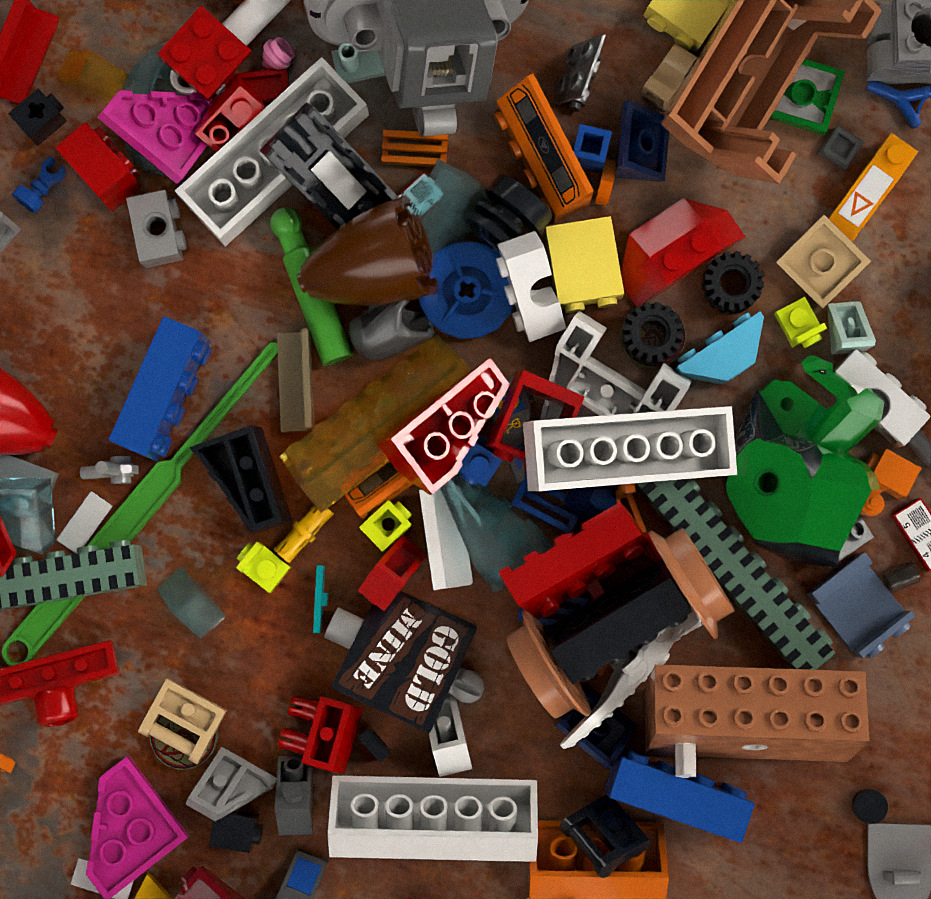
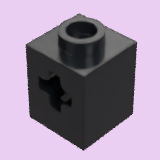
(35, 128)
(237, 831)

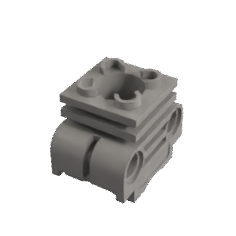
(894, 51)

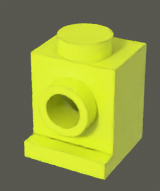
(374, 524)

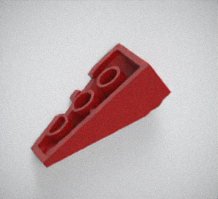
(438, 436)

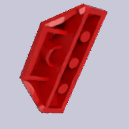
(675, 247)

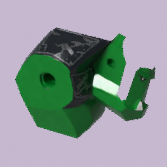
(794, 469)

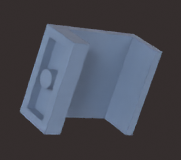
(860, 607)

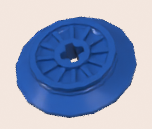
(460, 316)

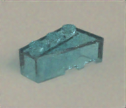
(28, 512)

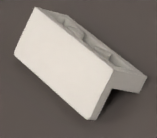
(445, 546)

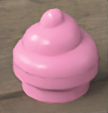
(277, 54)

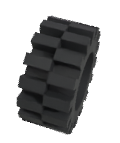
(746, 268)
(658, 314)

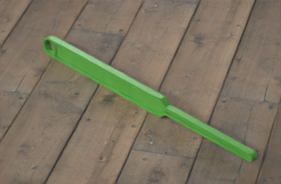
(136, 511)

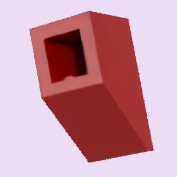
(229, 113)

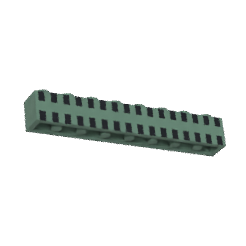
(740, 573)
(72, 575)

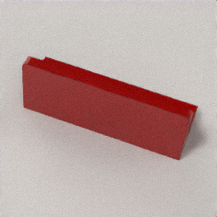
(23, 48)

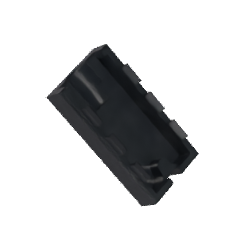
(302, 145)

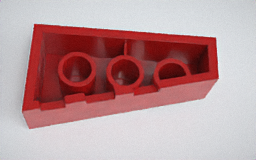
(575, 561)

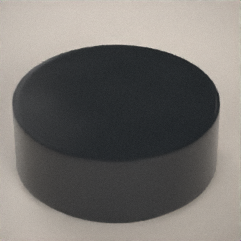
(869, 806)

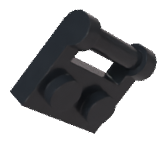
(612, 827)

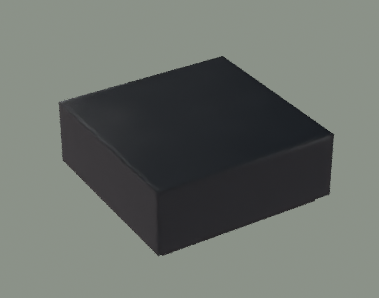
(374, 744)

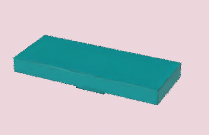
(321, 599)

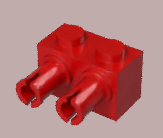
(330, 735)

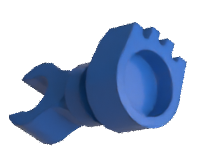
(31, 198)

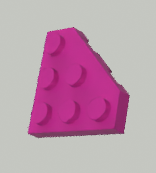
(159, 127)
(129, 829)

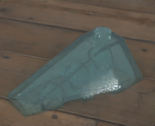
(445, 203)
(491, 530)

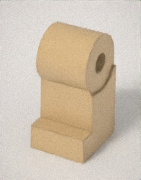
(668, 77)

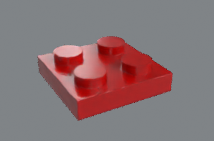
(204, 53)

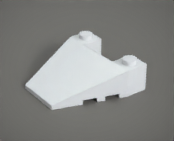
(604, 388)

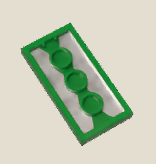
(810, 98)

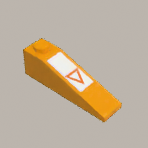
(872, 186)

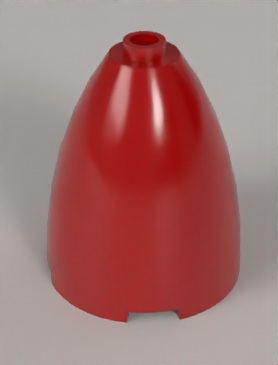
(23, 419)

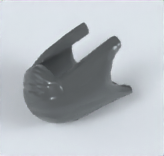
(389, 330)

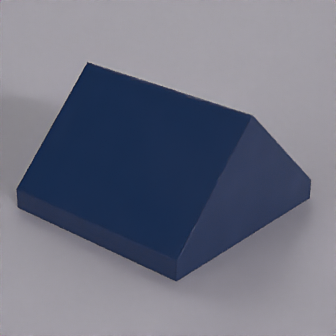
(641, 144)
(605, 741)

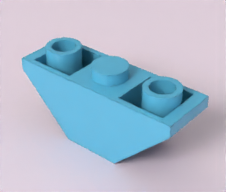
(725, 354)

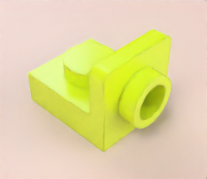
(800, 323)
(262, 566)

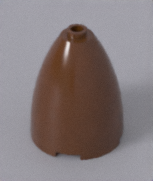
(372, 259)

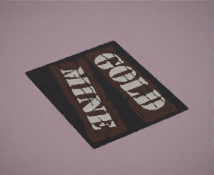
(405, 660)

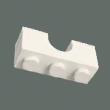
(524, 263)
(901, 414)

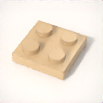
(823, 261)

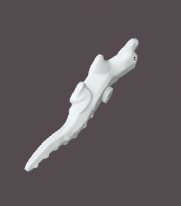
(629, 675)

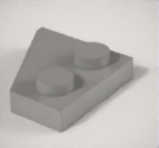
(228, 785)

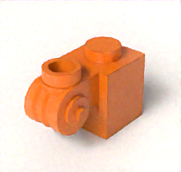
(894, 477)

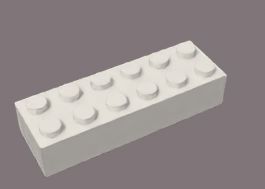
(238, 178)
(629, 448)
(433, 818)

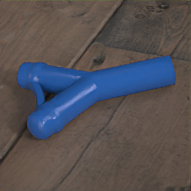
(902, 99)

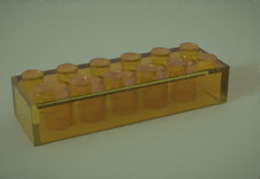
(344, 447)

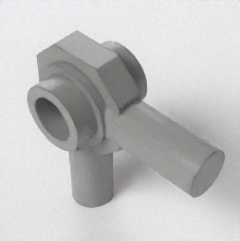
(118, 469)

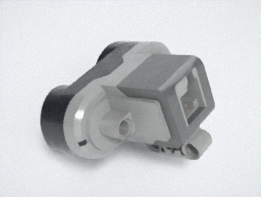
(428, 48)

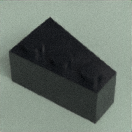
(247, 476)

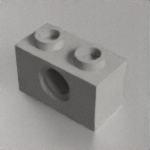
(144, 213)

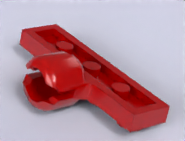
(54, 679)

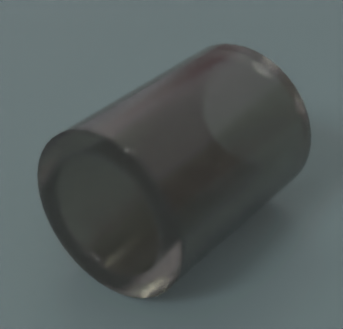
(901, 576)

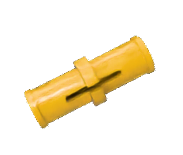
(302, 533)

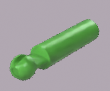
(319, 314)

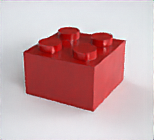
(95, 160)

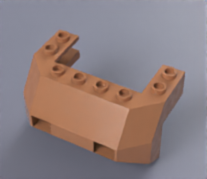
(746, 74)

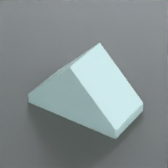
(849, 328)

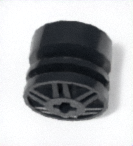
(512, 213)

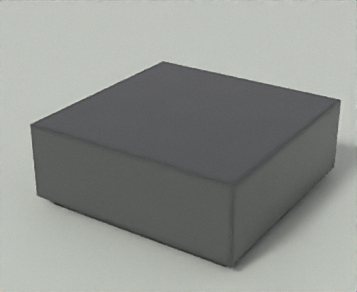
(840, 148)

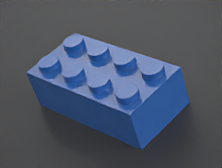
(161, 389)
(686, 800)

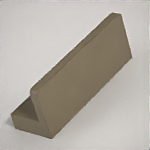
(296, 381)

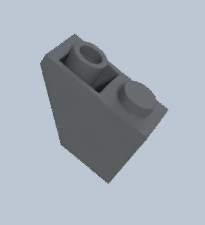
(294, 796)

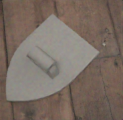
(899, 860)

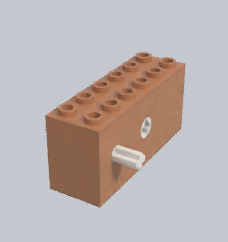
(754, 714)

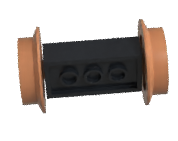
(616, 622)

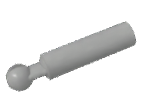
(345, 626)

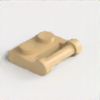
(188, 711)

